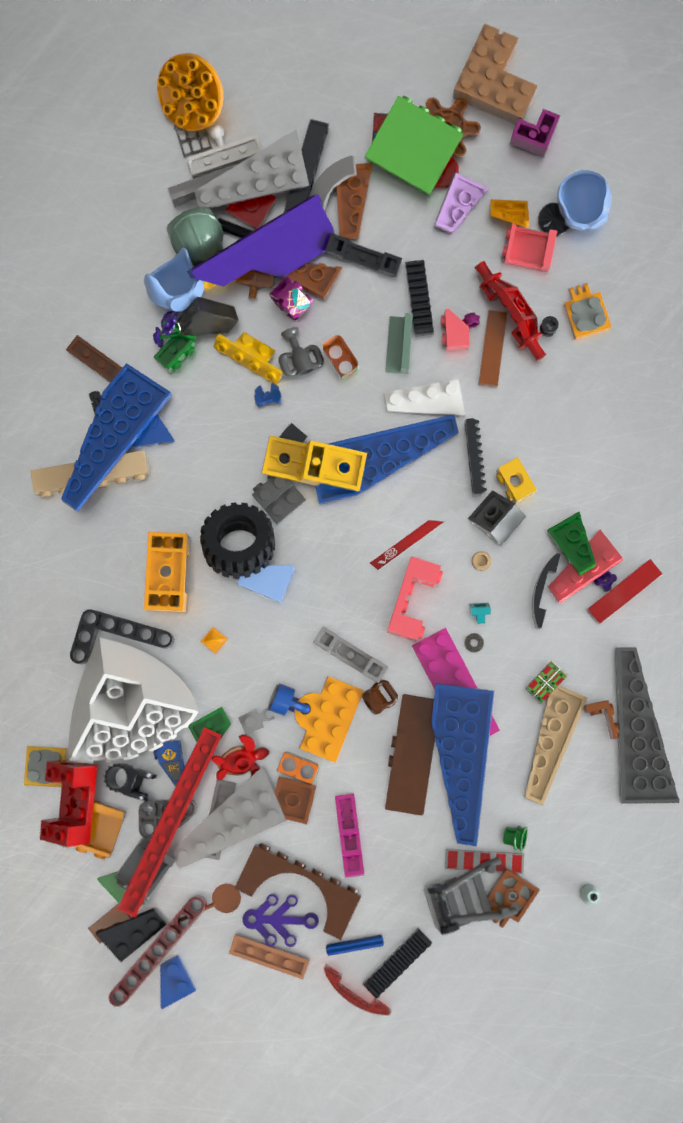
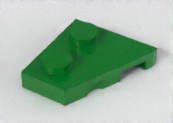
(215, 721)

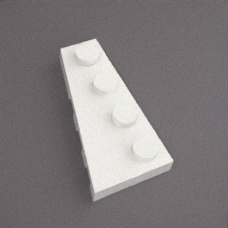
(435, 398)

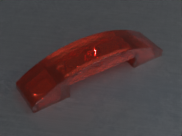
(375, 1006)

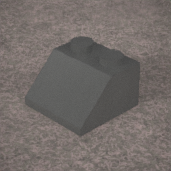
(497, 517)

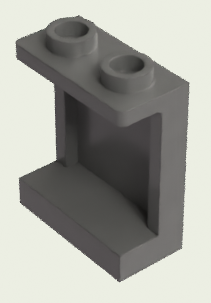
(128, 868)

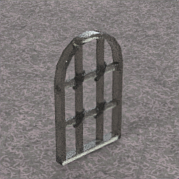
(197, 136)

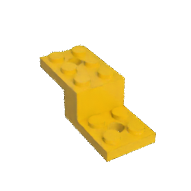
(314, 463)

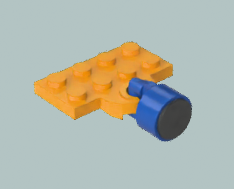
(322, 715)

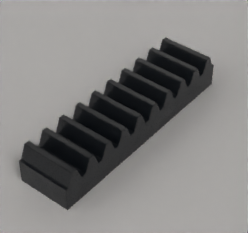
(419, 298)
(474, 460)
(397, 963)

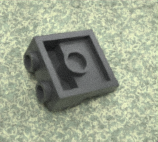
(278, 497)

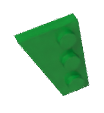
(573, 543)

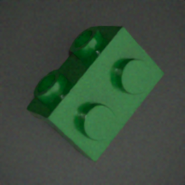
(174, 352)

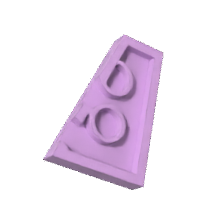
(458, 201)

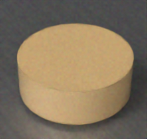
(481, 560)

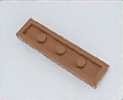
(269, 956)

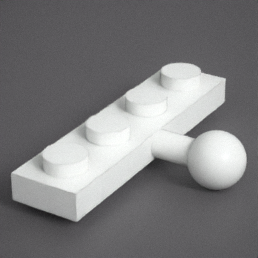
(223, 155)

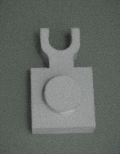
(252, 721)

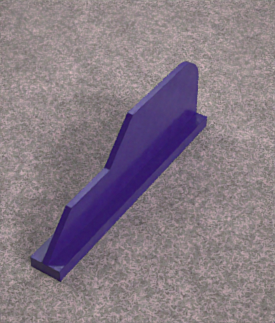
(272, 248)

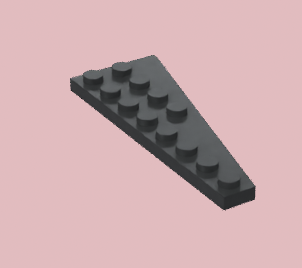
(642, 756)

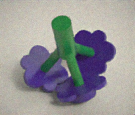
(167, 324)

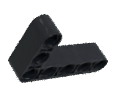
(117, 629)

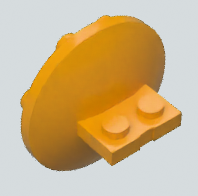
(190, 91)

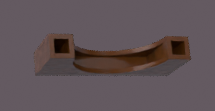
(339, 900)

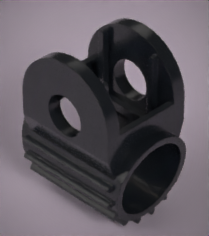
(129, 788)

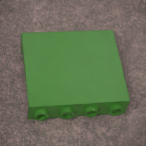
(414, 145)

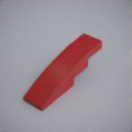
(625, 591)

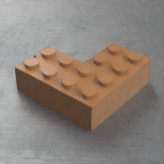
(487, 83)

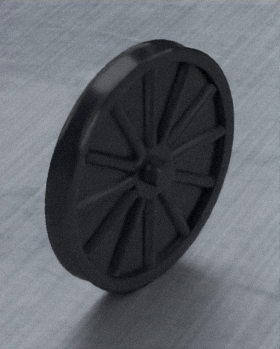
(551, 218)

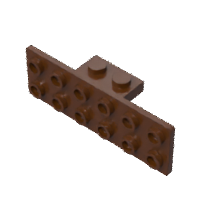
(411, 756)

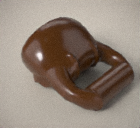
(376, 701)

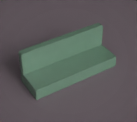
(399, 344)

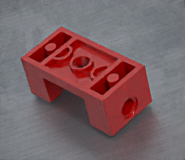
(74, 821)

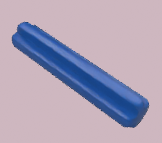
(354, 945)

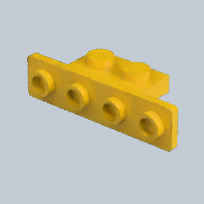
(250, 354)

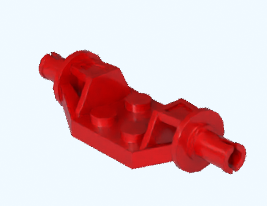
(527, 330)

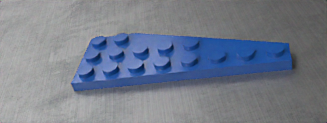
(120, 418)
(389, 452)
(462, 737)

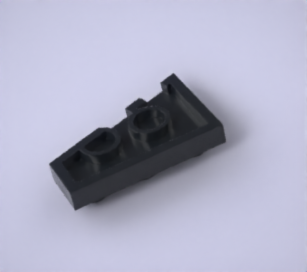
(129, 935)

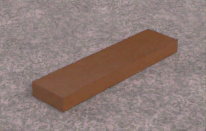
(492, 348)

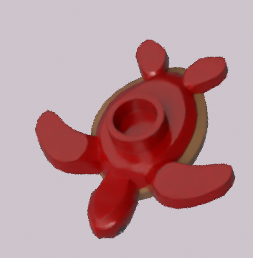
(240, 759)

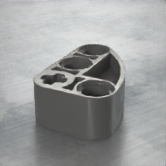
(155, 815)

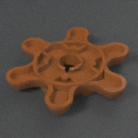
(454, 116)

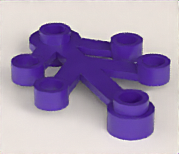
(276, 920)

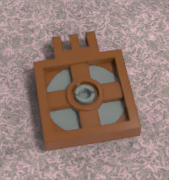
(512, 891)

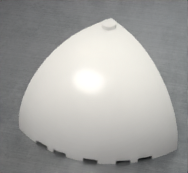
(126, 705)

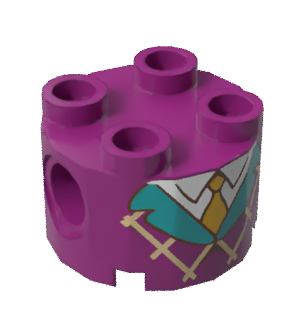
(290, 298)

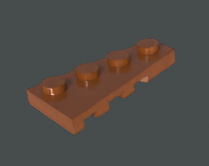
(351, 201)

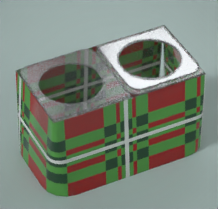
(546, 682)

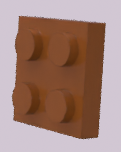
(295, 799)

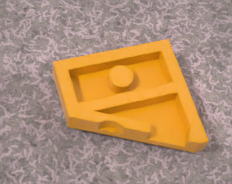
(511, 211)

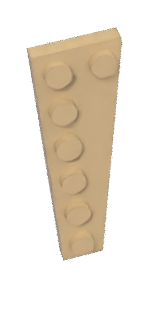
(557, 726)

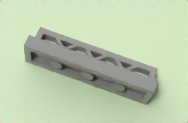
(184, 192)

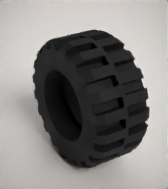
(232, 519)

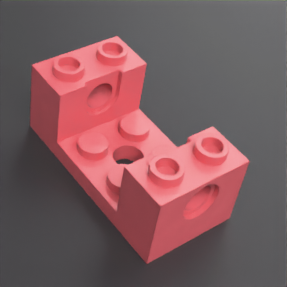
(420, 572)

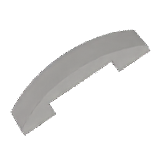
(350, 654)

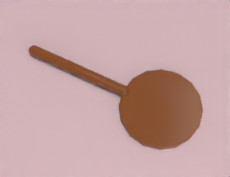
(224, 899)

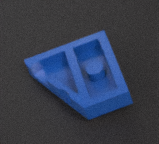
(154, 434)
(174, 982)

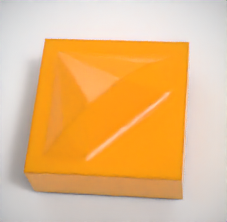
(214, 640)

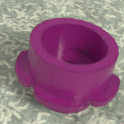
(471, 320)

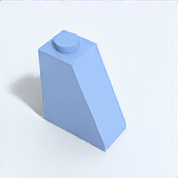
(269, 582)

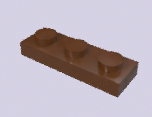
(93, 358)

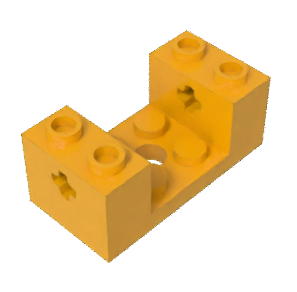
(161, 592)

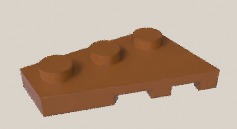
(316, 278)

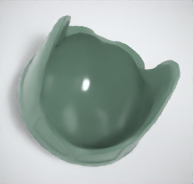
(197, 232)

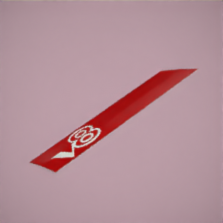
(405, 543)

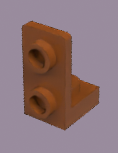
(595, 709)

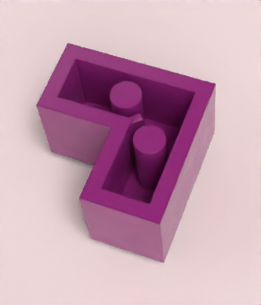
(535, 137)

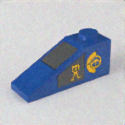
(171, 759)

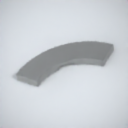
(333, 177)

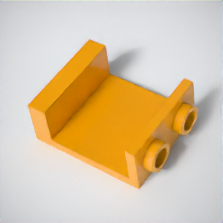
(104, 830)

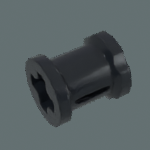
(553, 322)

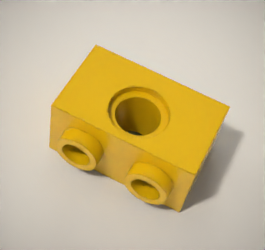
(515, 469)

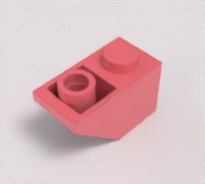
(456, 332)

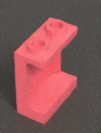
(529, 248)

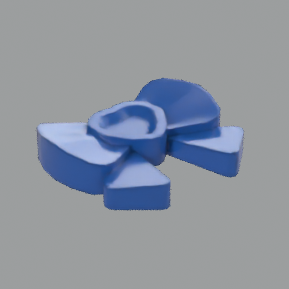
(267, 397)

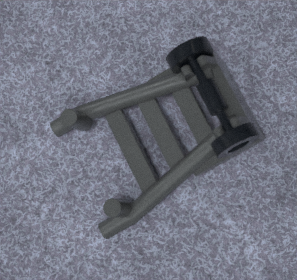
(453, 923)

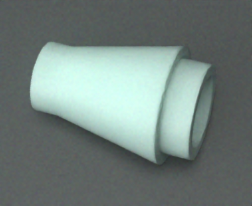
(585, 894)

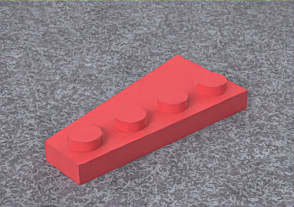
(569, 581)

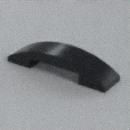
(362, 256)
(538, 613)

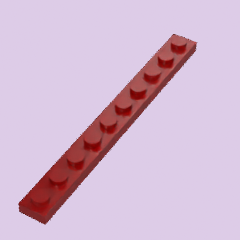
(169, 822)

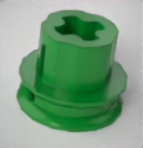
(516, 837)

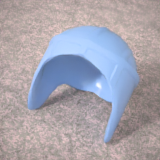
(584, 200)
(171, 285)

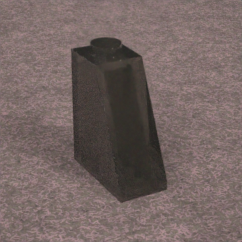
(207, 317)

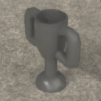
(300, 358)

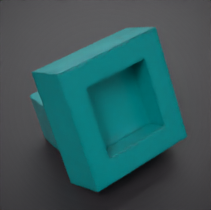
(480, 611)

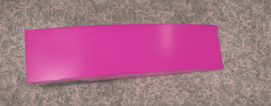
(349, 835)

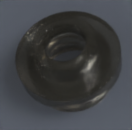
(478, 638)

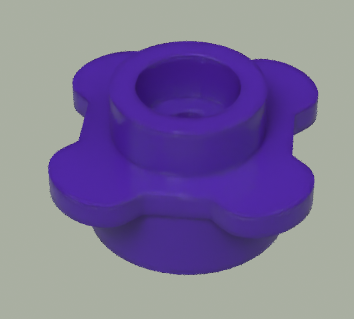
(606, 584)

